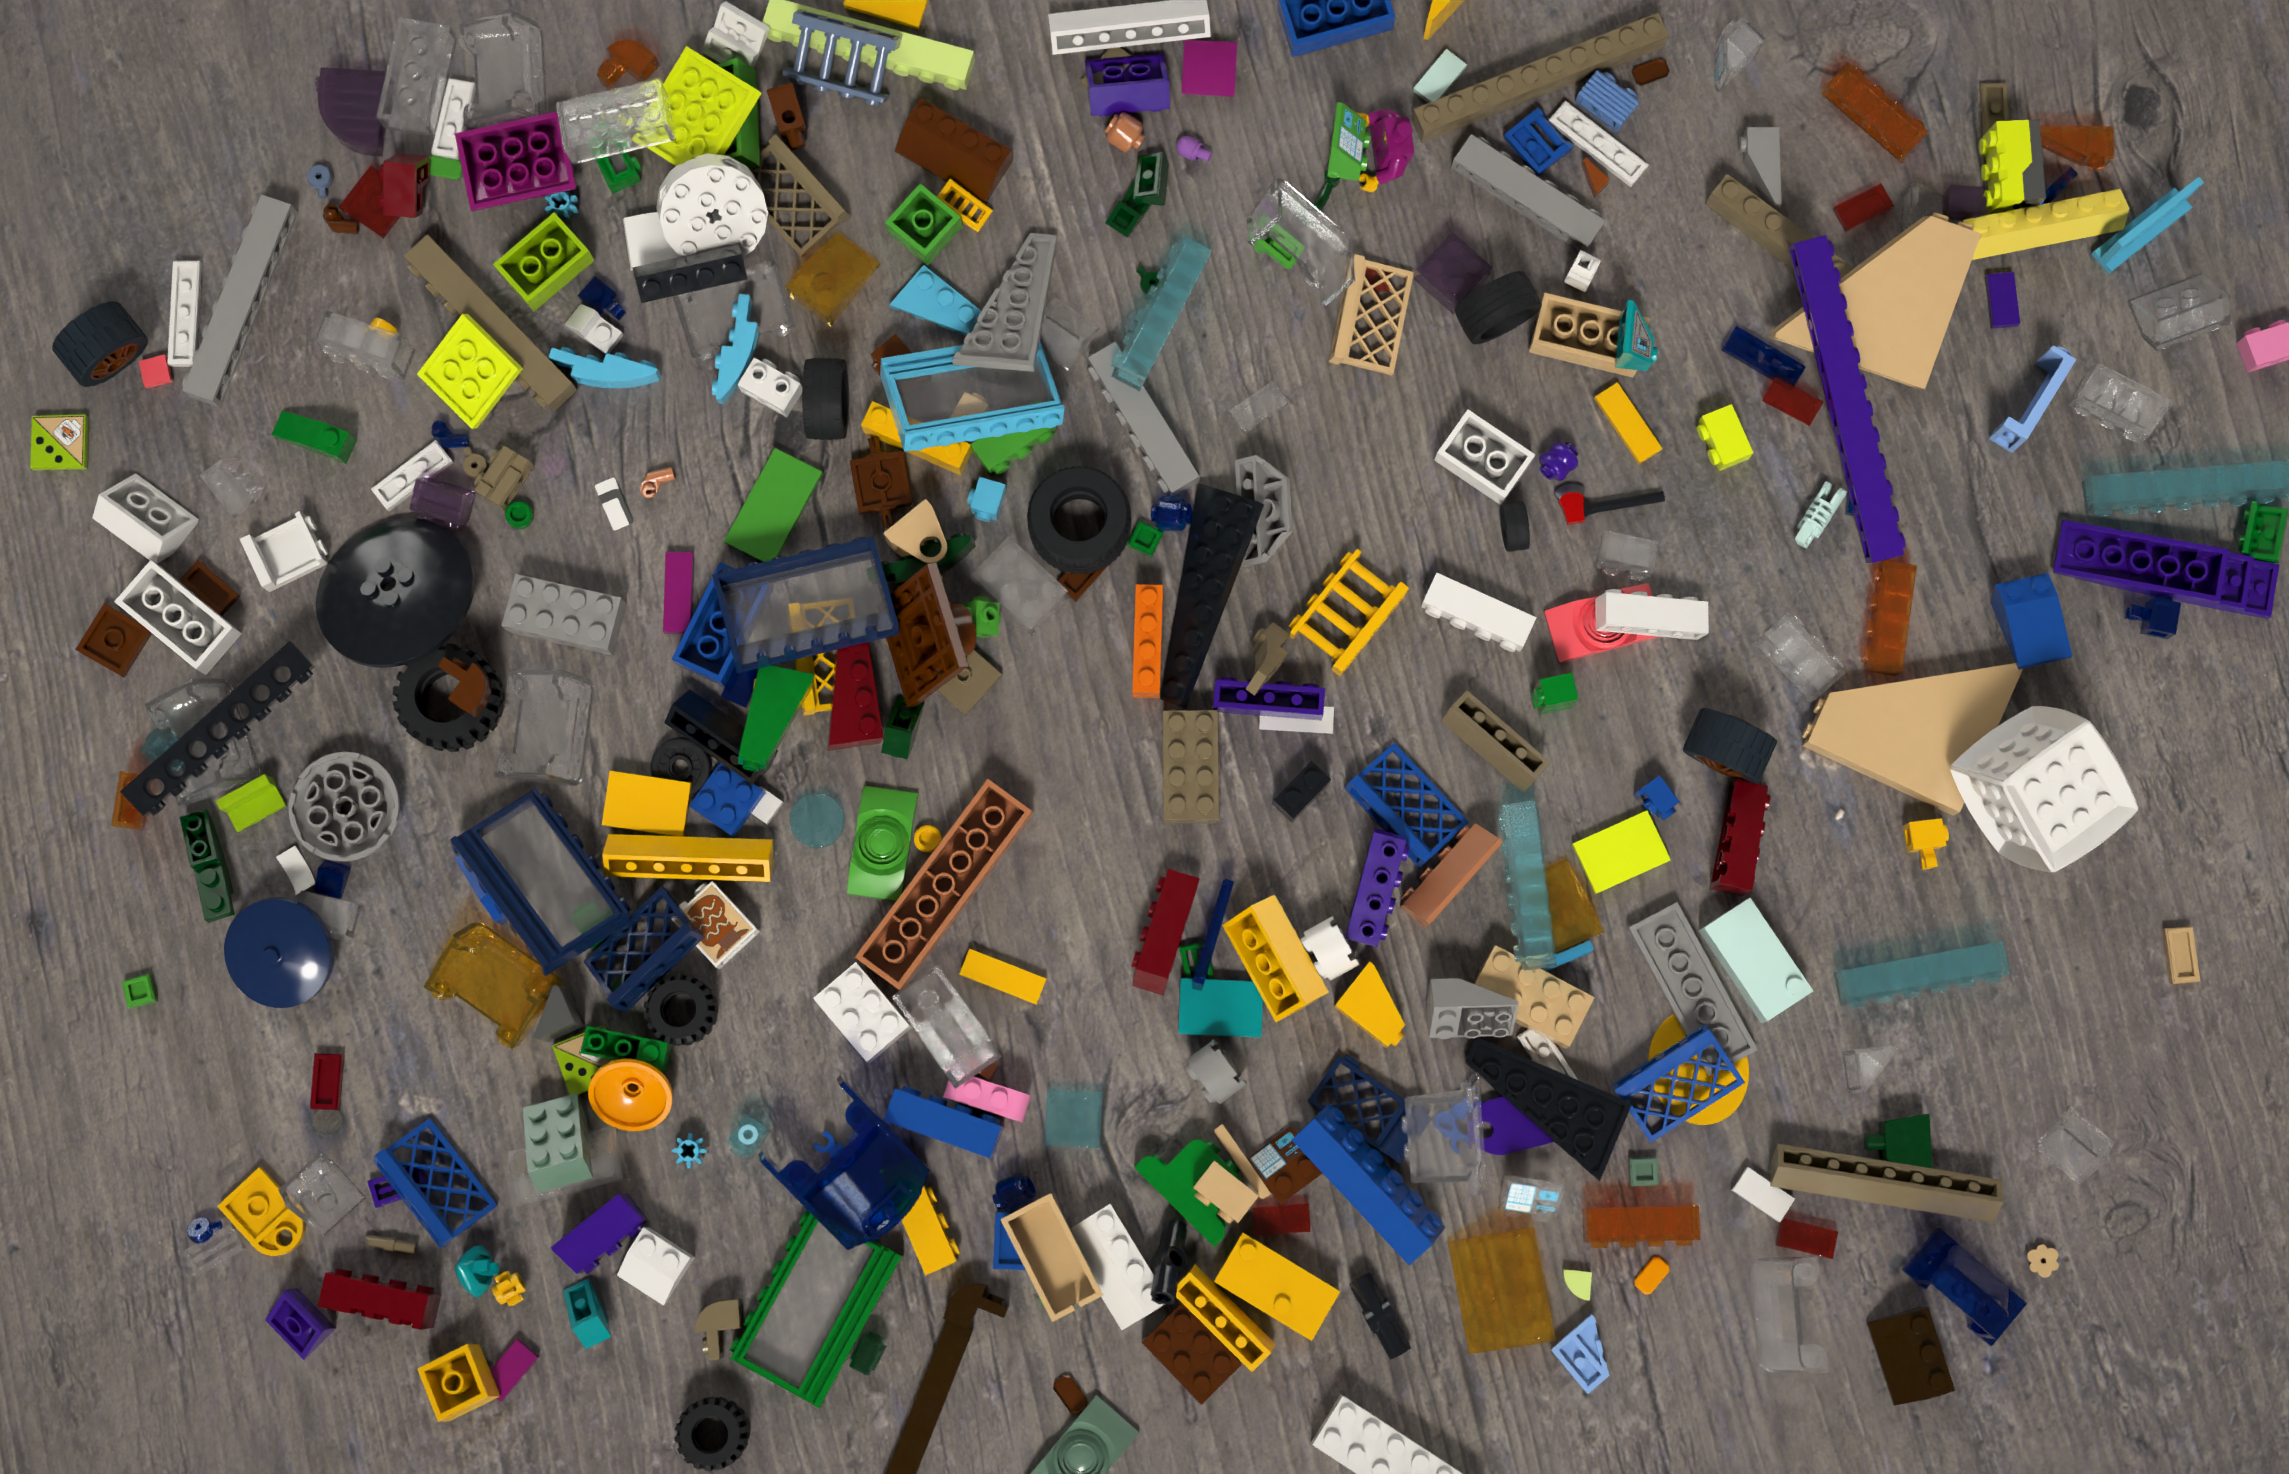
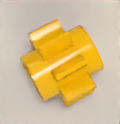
(509, 1288)

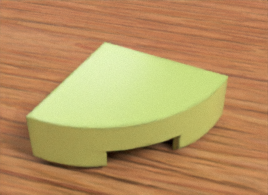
(1578, 1283)

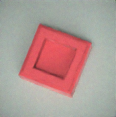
(155, 371)

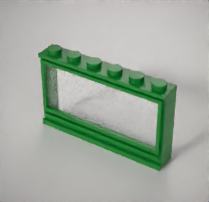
(813, 1310)

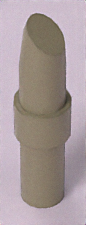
(392, 1243)

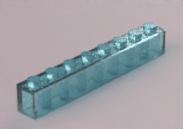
(2186, 487)

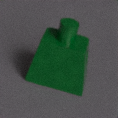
(1903, 1141)

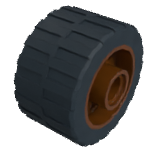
(99, 343)
(1729, 745)

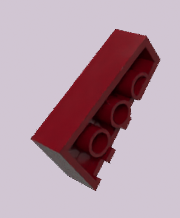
(854, 701)
(1740, 838)
(1165, 931)
(380, 1299)

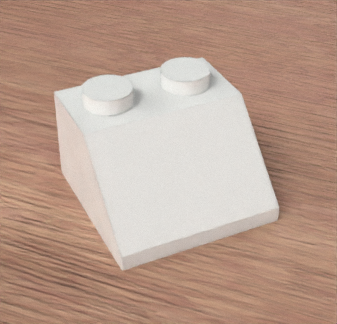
(655, 1265)

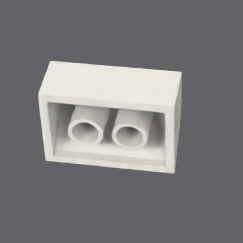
(144, 518)

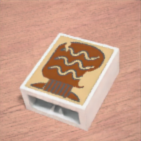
(720, 921)

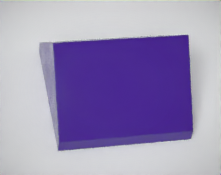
(299, 1322)

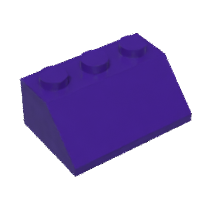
(1135, 89)
(600, 1234)

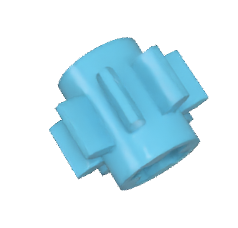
(563, 211)
(697, 1150)

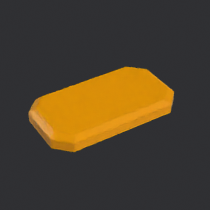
(1651, 1275)

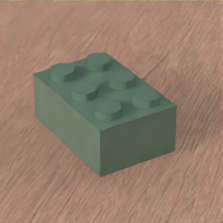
(557, 1143)

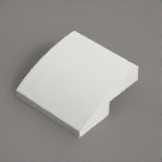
(735, 36)
(646, 240)

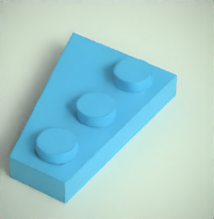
(936, 301)

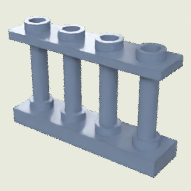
(859, 37)

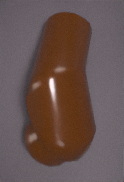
(337, 222)

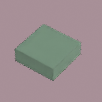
(1643, 1171)

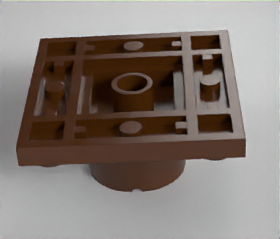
(931, 636)

